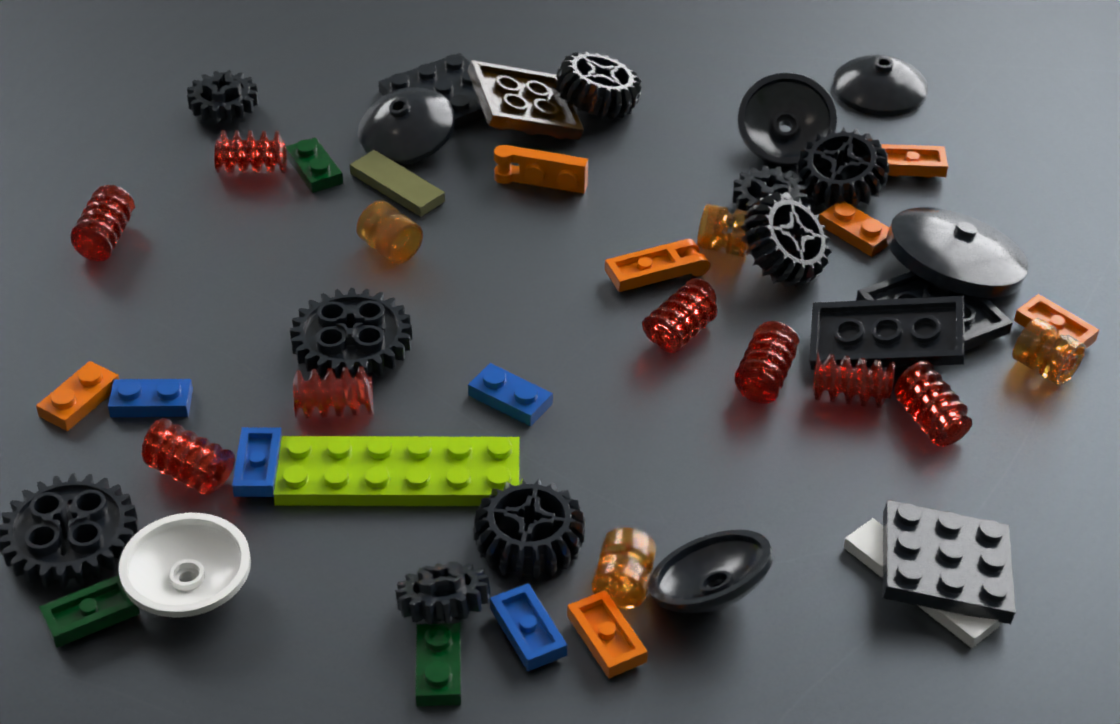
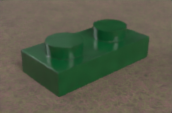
(314, 165)
(87, 611)
(438, 664)

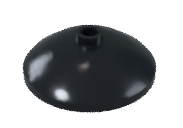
(880, 85)
(787, 101)
(407, 125)
(711, 572)

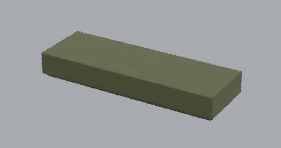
(397, 183)

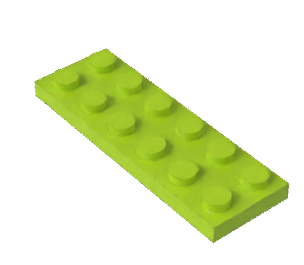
(393, 470)

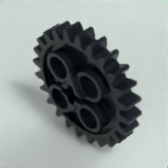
(351, 333)
(38, 526)

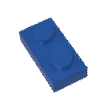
(510, 394)
(150, 398)
(256, 462)
(528, 627)

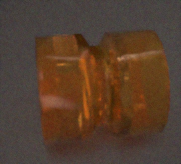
(714, 229)
(389, 232)
(1052, 353)
(625, 566)

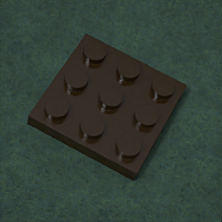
(523, 101)

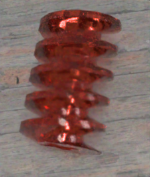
(250, 152)
(102, 222)
(682, 316)
(766, 362)
(853, 380)
(333, 392)
(933, 404)
(187, 457)

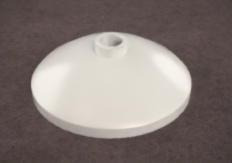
(184, 564)

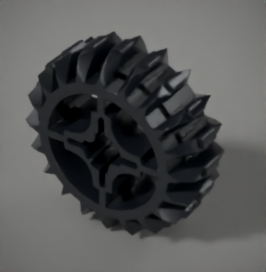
(598, 85)
(843, 168)
(786, 239)
(529, 529)

